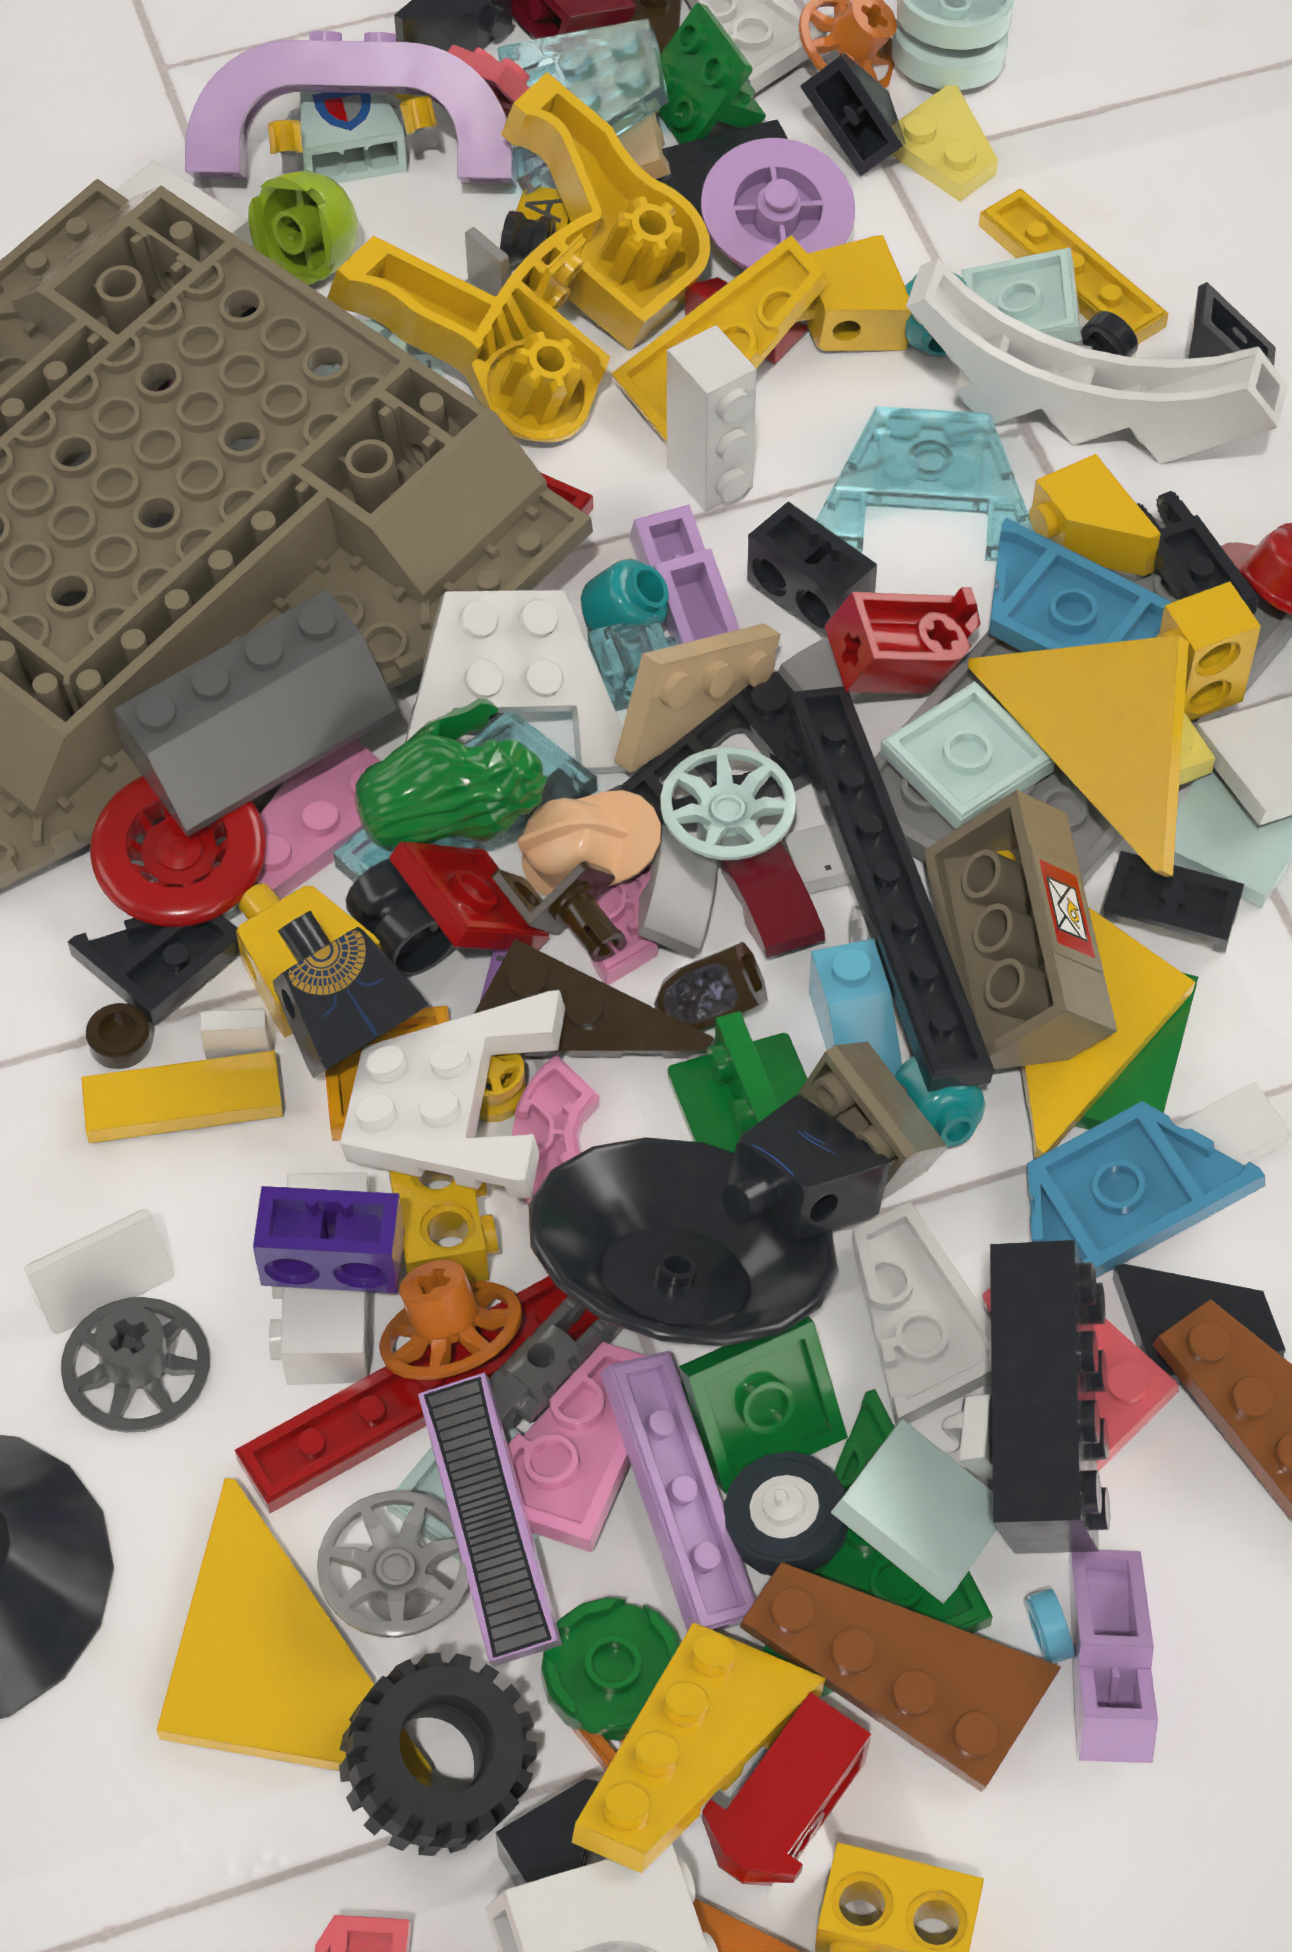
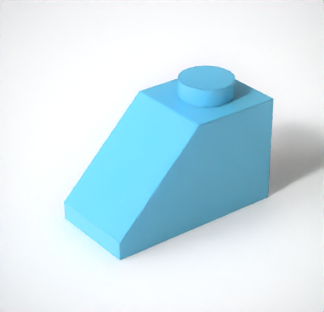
(854, 999)

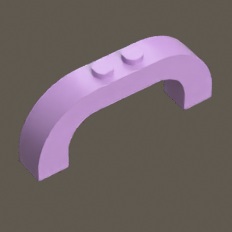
(327, 64)

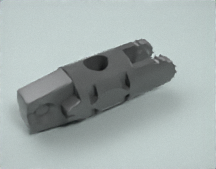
(545, 1364)

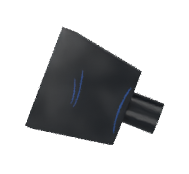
(804, 1173)

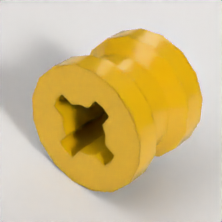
(507, 1087)

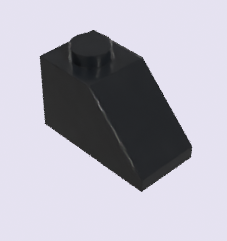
(453, 22)

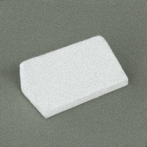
(99, 1269)

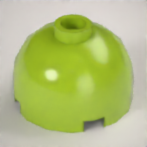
(304, 224)

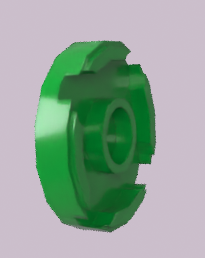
(606, 1665)

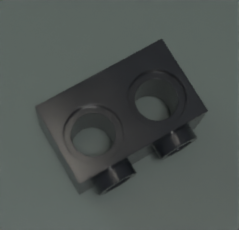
(806, 566)

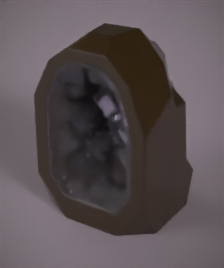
(713, 987)

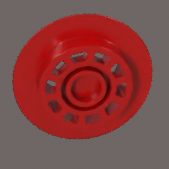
(184, 869)

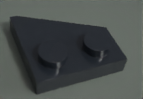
(1161, 1299)

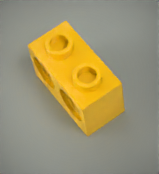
(1220, 647)
(440, 1214)
(903, 1896)

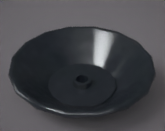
(649, 1247)
(51, 1571)

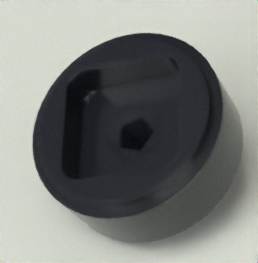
(1109, 334)

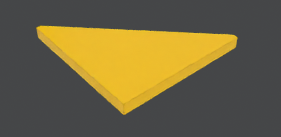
(1109, 724)
(1142, 997)
(261, 1656)

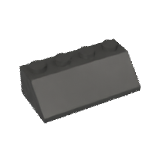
(255, 712)

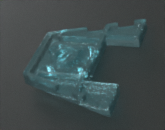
(606, 67)
(926, 464)

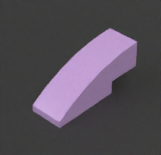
(695, 588)
(1112, 1657)

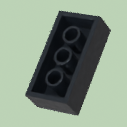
(1045, 1398)

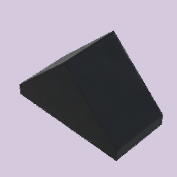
(855, 112)
(1221, 328)
(542, 1839)

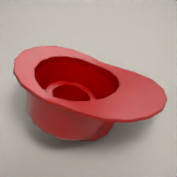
(1267, 566)

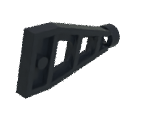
(757, 713)

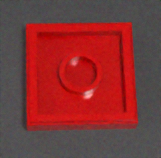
(463, 896)

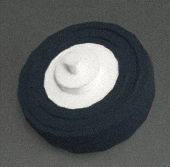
(783, 1513)

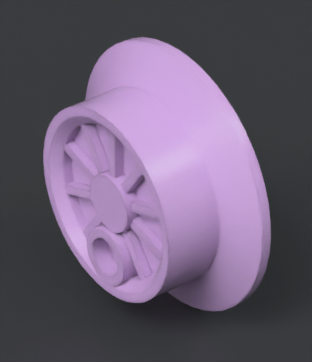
(775, 191)

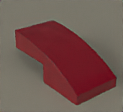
(774, 901)

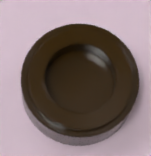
(119, 1036)

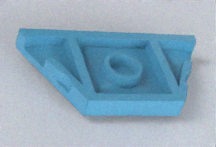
(1063, 600)
(1132, 1186)

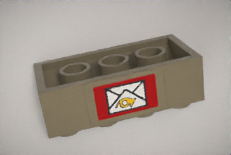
(1021, 932)

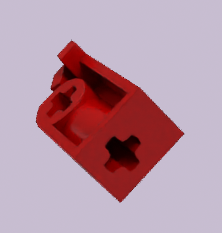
(901, 639)
(787, 1796)

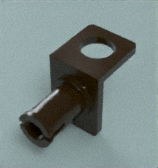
(568, 905)

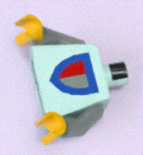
(351, 133)

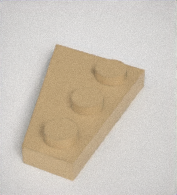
(689, 683)

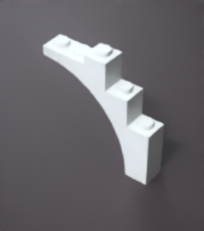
(1088, 392)

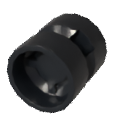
(398, 919)

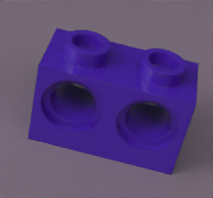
(329, 1239)

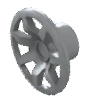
(394, 1571)

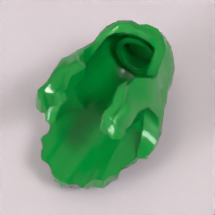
(448, 790)

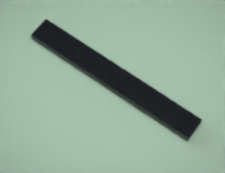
(889, 890)

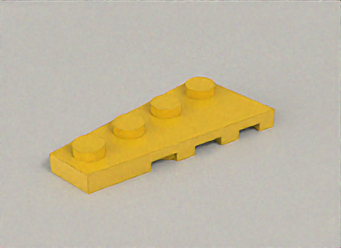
(749, 310)
(688, 1742)

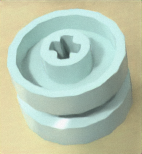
(952, 41)

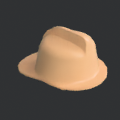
(603, 829)

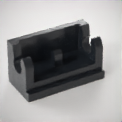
(1182, 902)

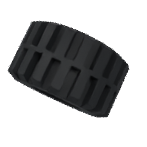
(481, 1715)

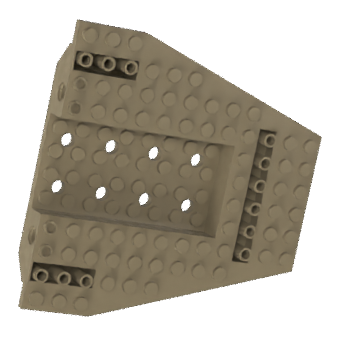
(356, 487)

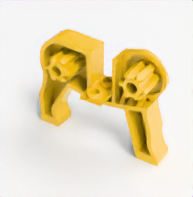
(618, 260)

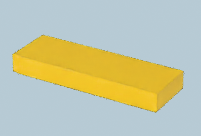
(181, 1096)

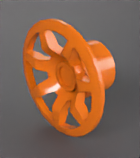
(857, 30)
(442, 1311)

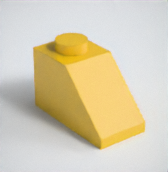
(1094, 517)

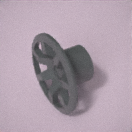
(133, 1356)

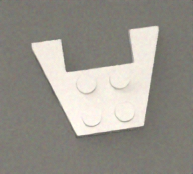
(524, 658)
(424, 1093)

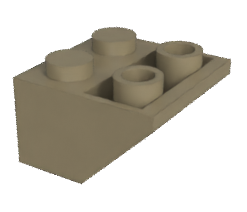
(869, 1101)

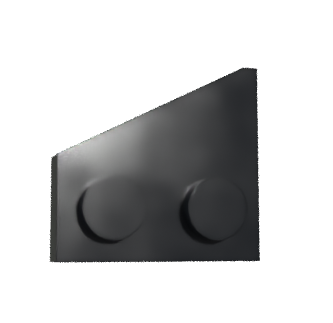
(155, 963)

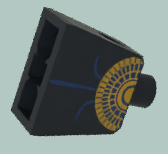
(340, 992)

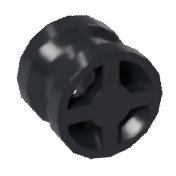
(524, 235)

